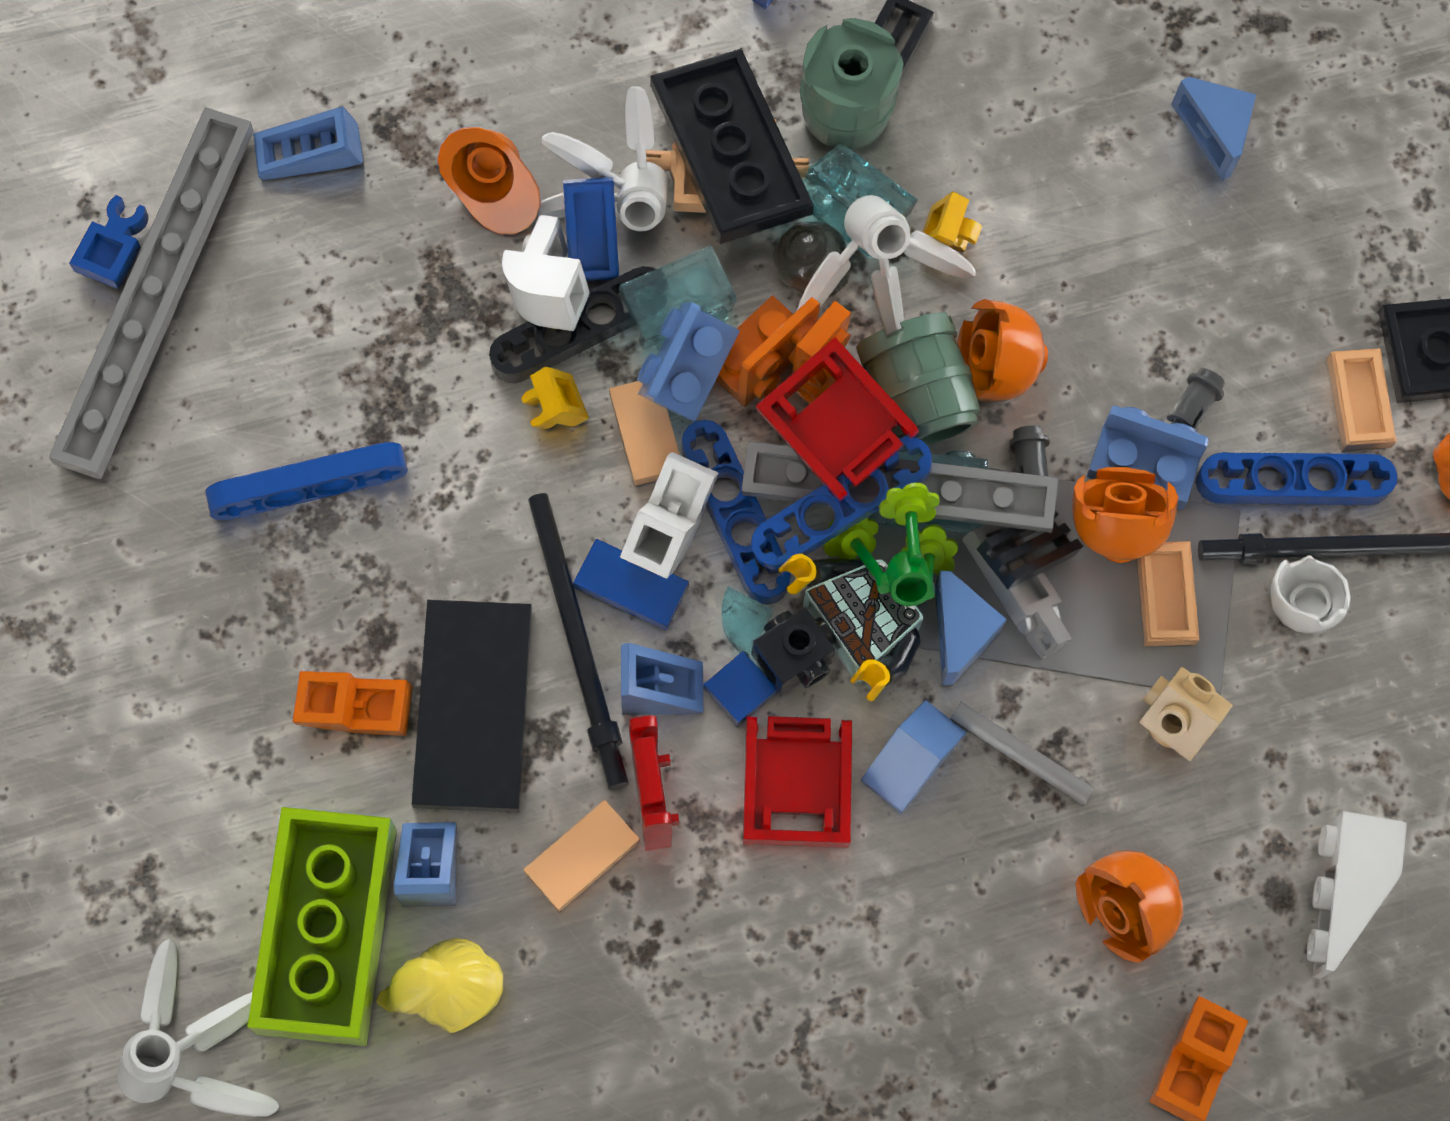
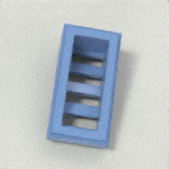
(328, 157)

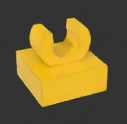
(949, 225)
(558, 398)

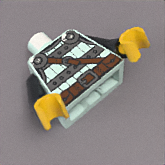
(871, 630)

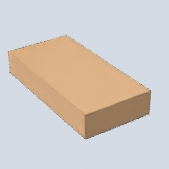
(1361, 399)
(643, 431)
(1168, 596)
(581, 855)

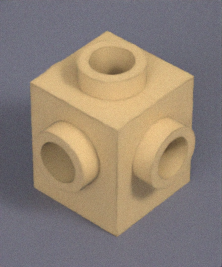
(1184, 712)

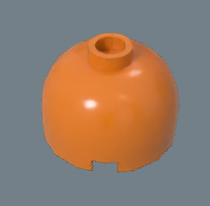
(1002, 350)
(1123, 513)
(1133, 900)

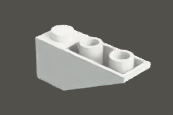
(1359, 872)

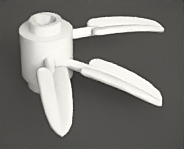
(642, 184)
(884, 236)
(153, 1056)

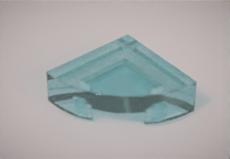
(743, 619)

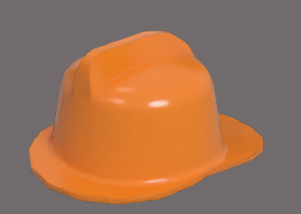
(490, 179)

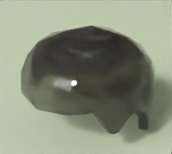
(803, 250)

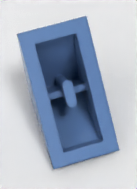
(1216, 119)
(964, 625)
(659, 682)
(912, 756)
(427, 865)

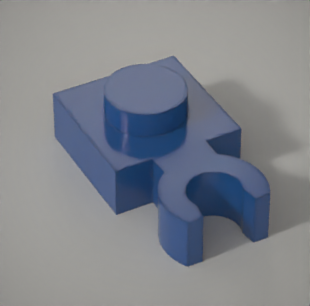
(109, 249)

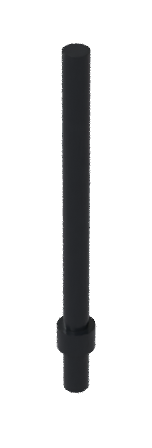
(1254, 548)
(603, 733)

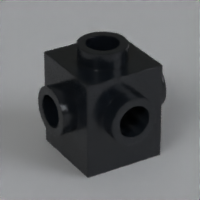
(778, 652)

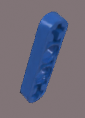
(1295, 472)
(306, 481)
(847, 511)
(730, 513)

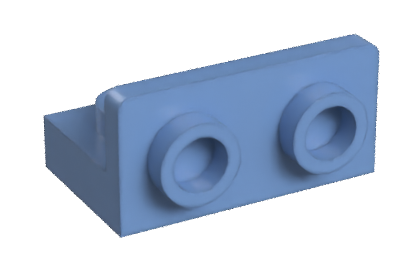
(687, 360)
(1147, 444)

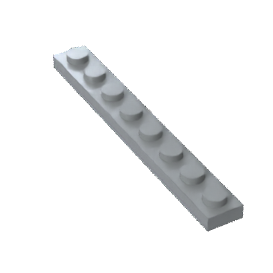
(151, 294)

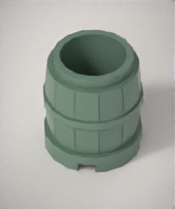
(850, 83)
(924, 376)

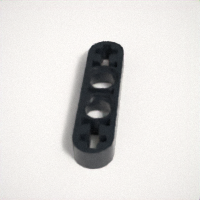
(582, 338)

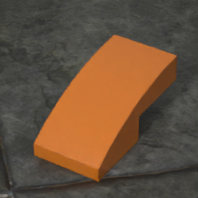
(352, 703)
(1198, 1060)

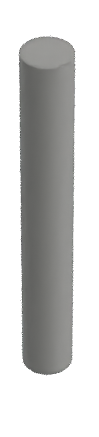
(1022, 753)

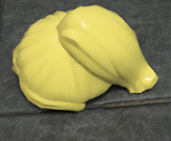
(446, 985)

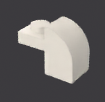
(543, 281)
(671, 517)

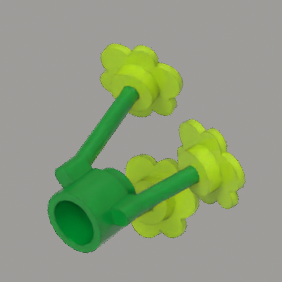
(912, 569)

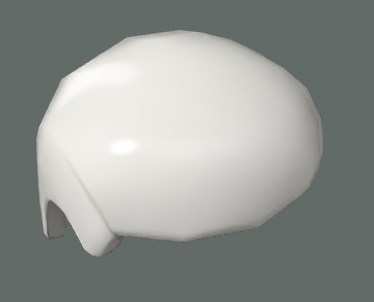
(1309, 595)

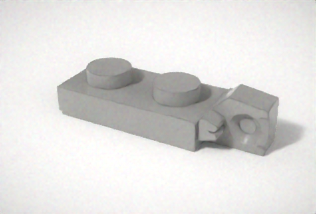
(1029, 604)

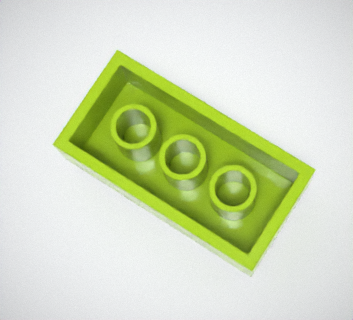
(323, 926)

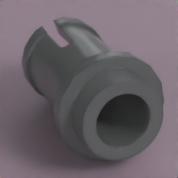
(1198, 397)
(1029, 450)

